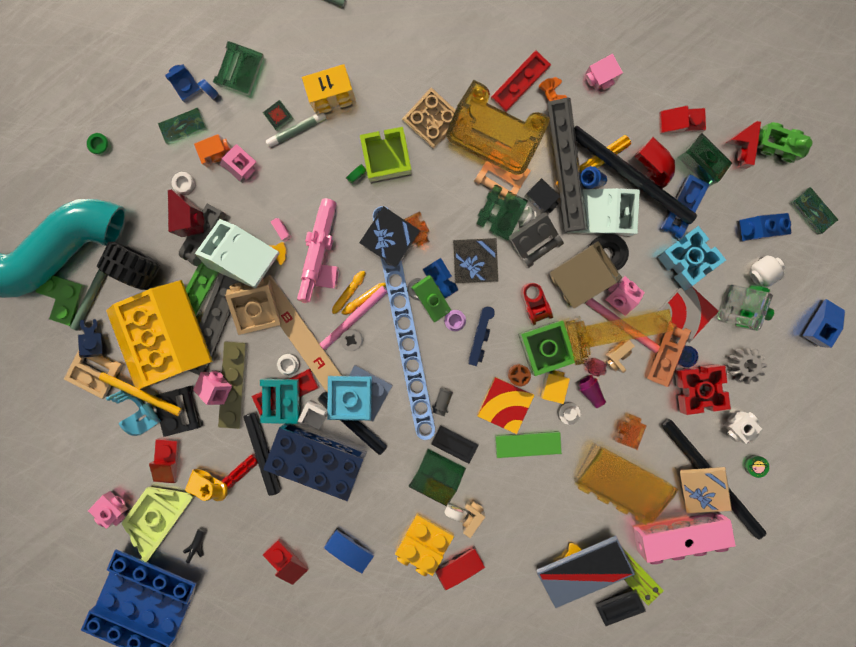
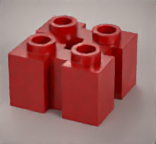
(711, 398)

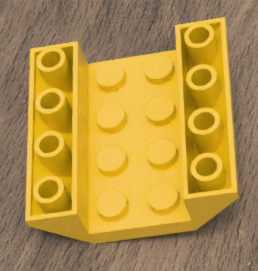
(158, 334)

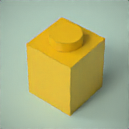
(555, 387)

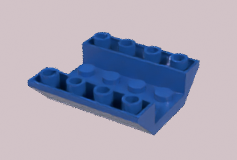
(139, 604)

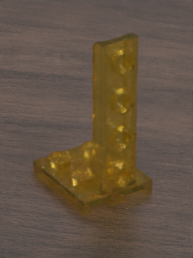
(613, 331)

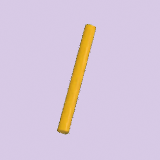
(140, 394)

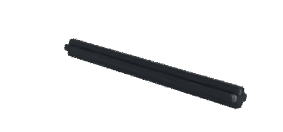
(634, 176)
(700, 463)

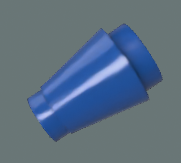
(592, 177)

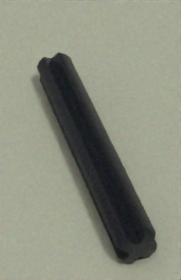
(359, 429)
(261, 452)

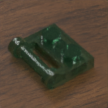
(244, 70)

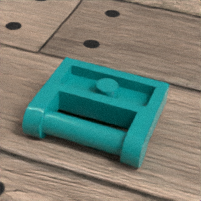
(286, 401)

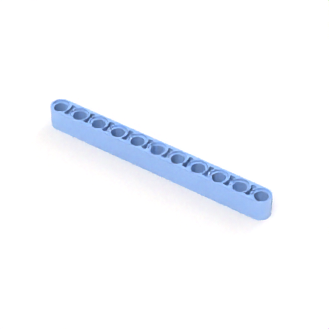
(406, 355)

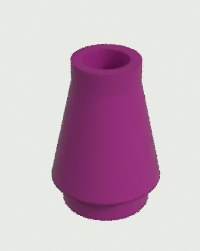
(591, 390)

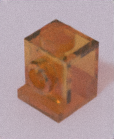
(422, 237)
(630, 431)

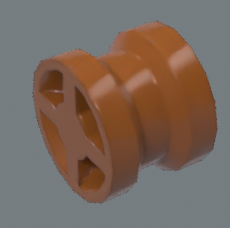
(522, 375)

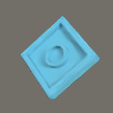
(349, 398)

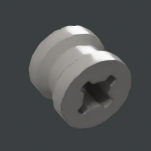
(353, 337)

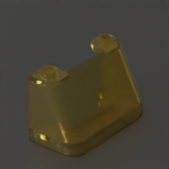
(495, 133)

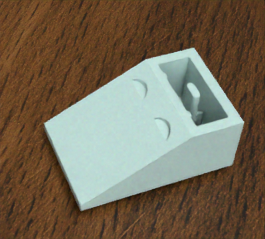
(611, 211)
(236, 254)

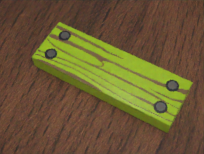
(645, 585)

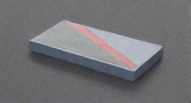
(585, 572)

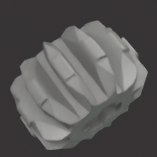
(747, 356)

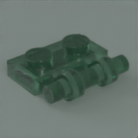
(508, 214)

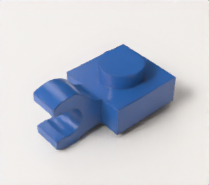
(440, 275)

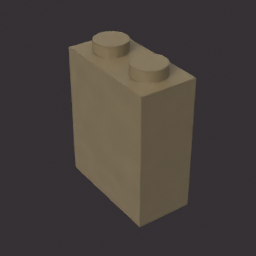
(585, 275)

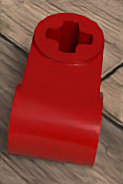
(536, 304)

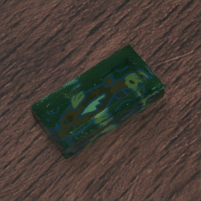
(182, 126)
(814, 210)

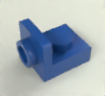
(183, 82)

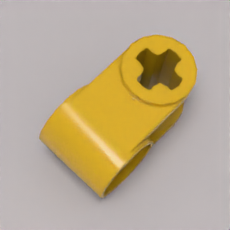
(206, 486)

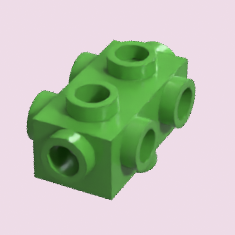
(788, 143)

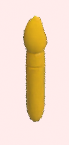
(357, 280)
(351, 307)

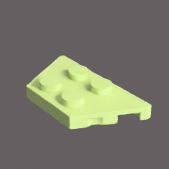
(154, 518)

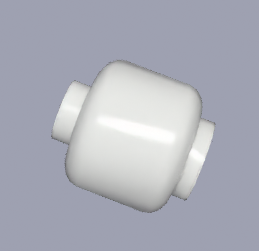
(767, 271)

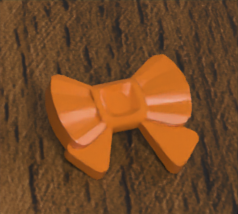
(548, 87)

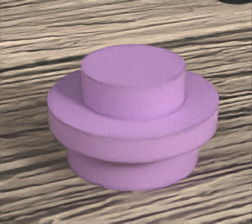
(455, 320)

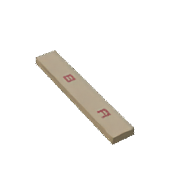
(303, 338)

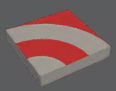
(690, 310)

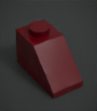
(183, 216)

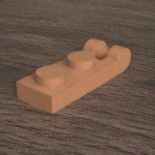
(668, 356)

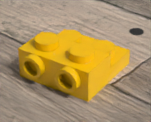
(423, 545)

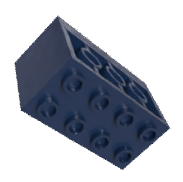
(315, 460)

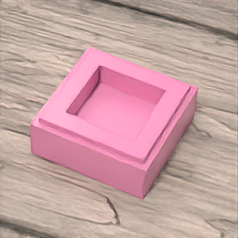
(281, 229)

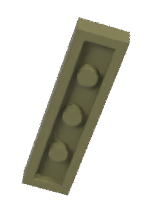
(234, 373)

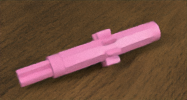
(318, 243)

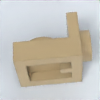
(619, 352)
(472, 522)

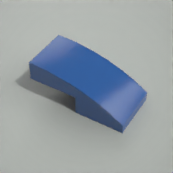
(348, 551)

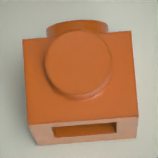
(212, 149)

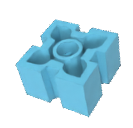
(704, 258)

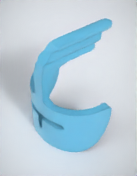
(132, 424)

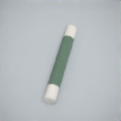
(295, 129)

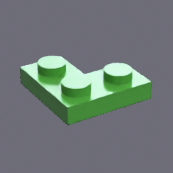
(66, 296)

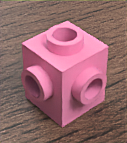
(624, 295)
(108, 510)

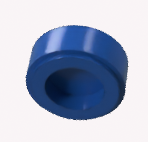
(208, 88)

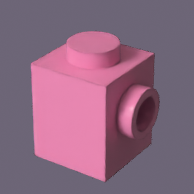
(603, 73)
(212, 388)

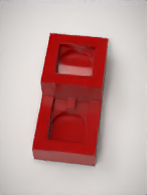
(459, 569)

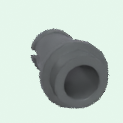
(442, 402)

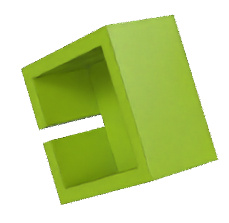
(386, 157)

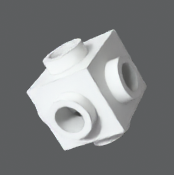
(736, 425)

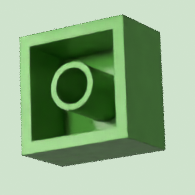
(547, 348)

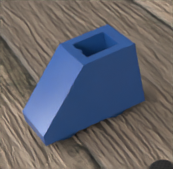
(826, 325)

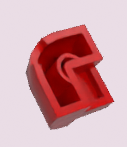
(657, 161)

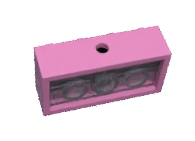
(684, 537)

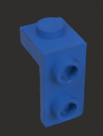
(765, 226)

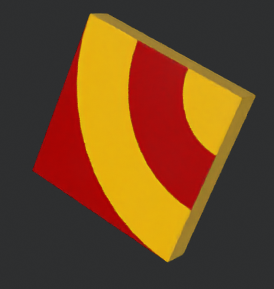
(505, 405)

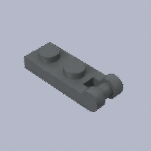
(211, 217)

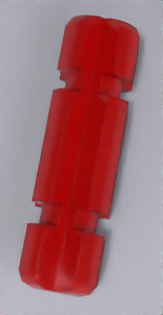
(240, 471)

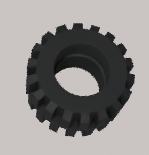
(128, 266)

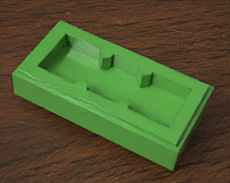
(431, 298)

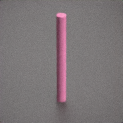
(357, 314)
(611, 316)

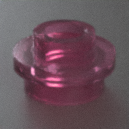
(596, 367)

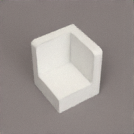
(313, 415)

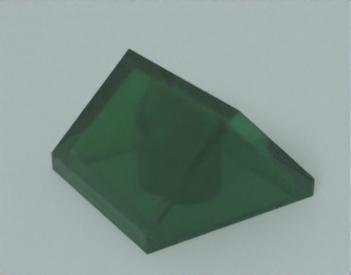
(705, 160)
(437, 477)

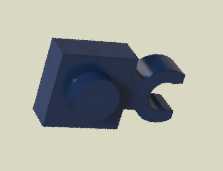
(89, 343)

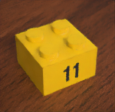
(329, 89)

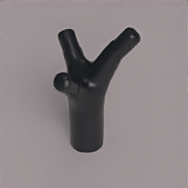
(195, 545)

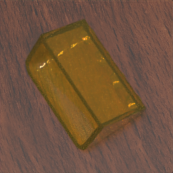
(624, 485)

